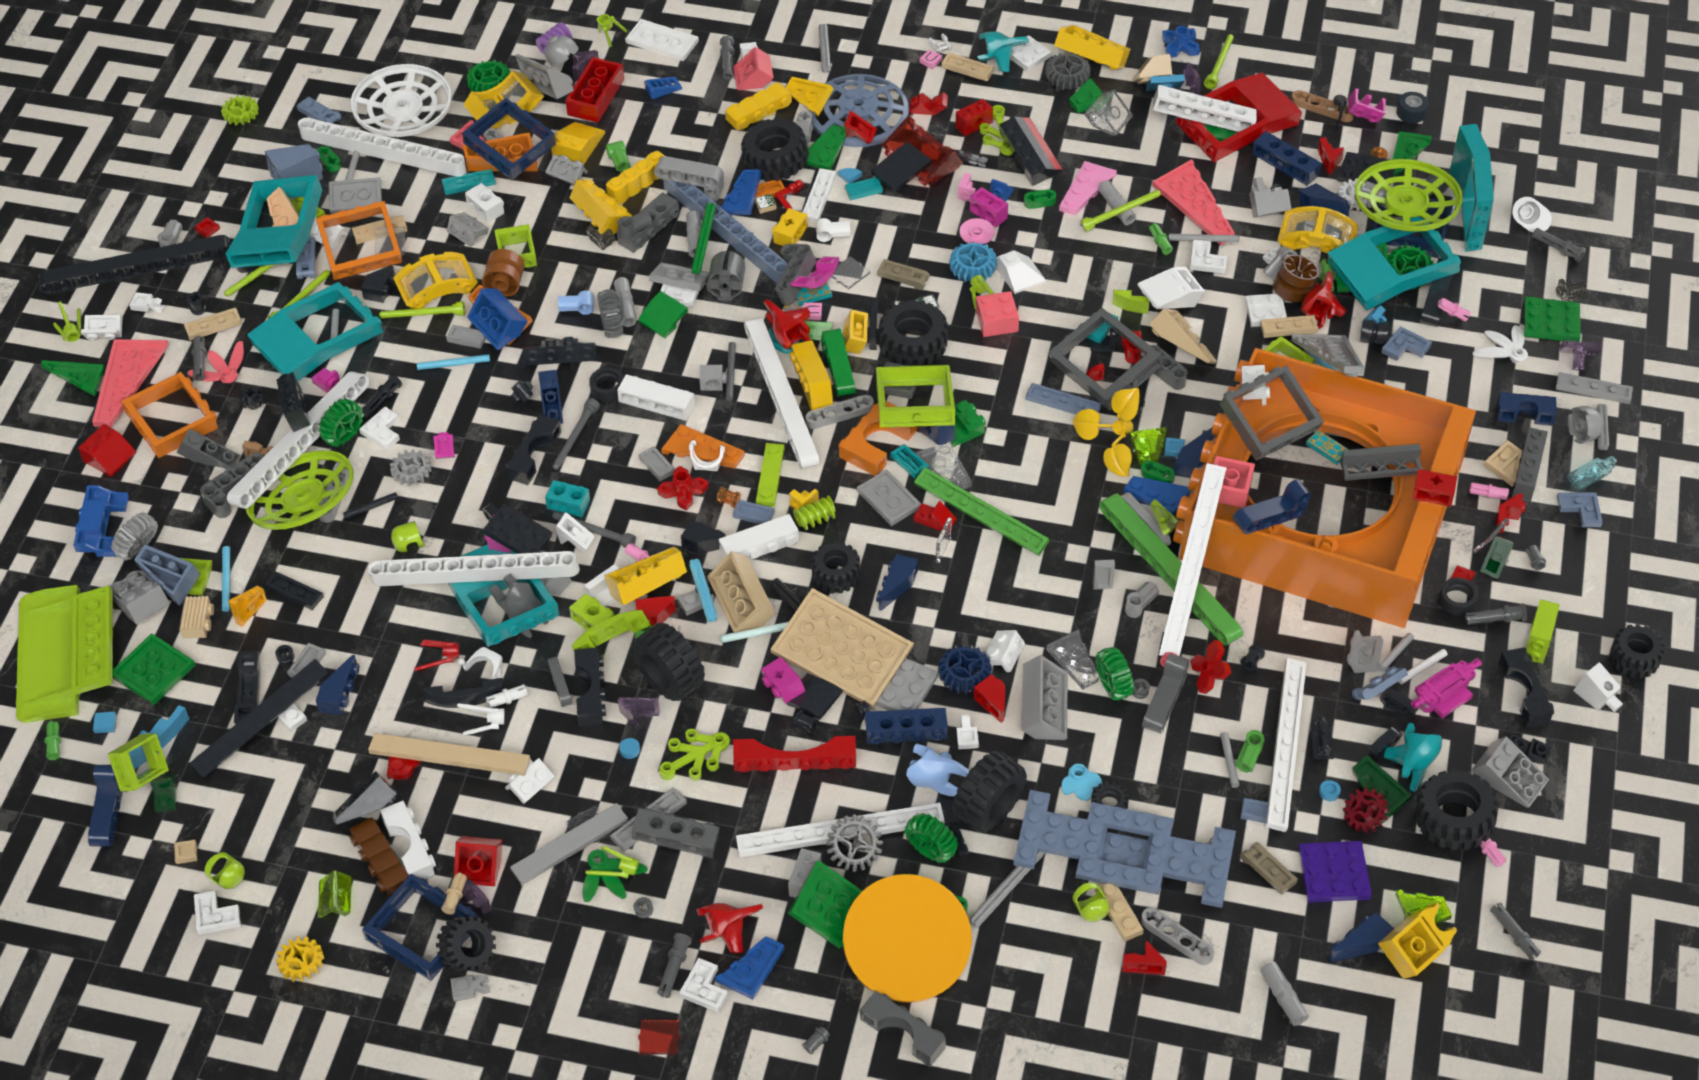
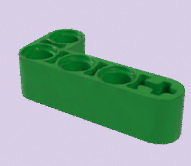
(835, 350)

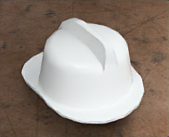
(1531, 214)

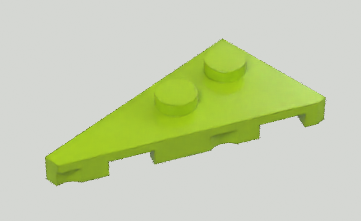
(1166, 521)

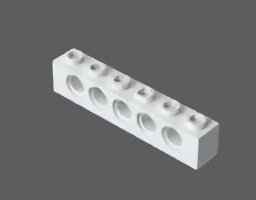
(1203, 109)

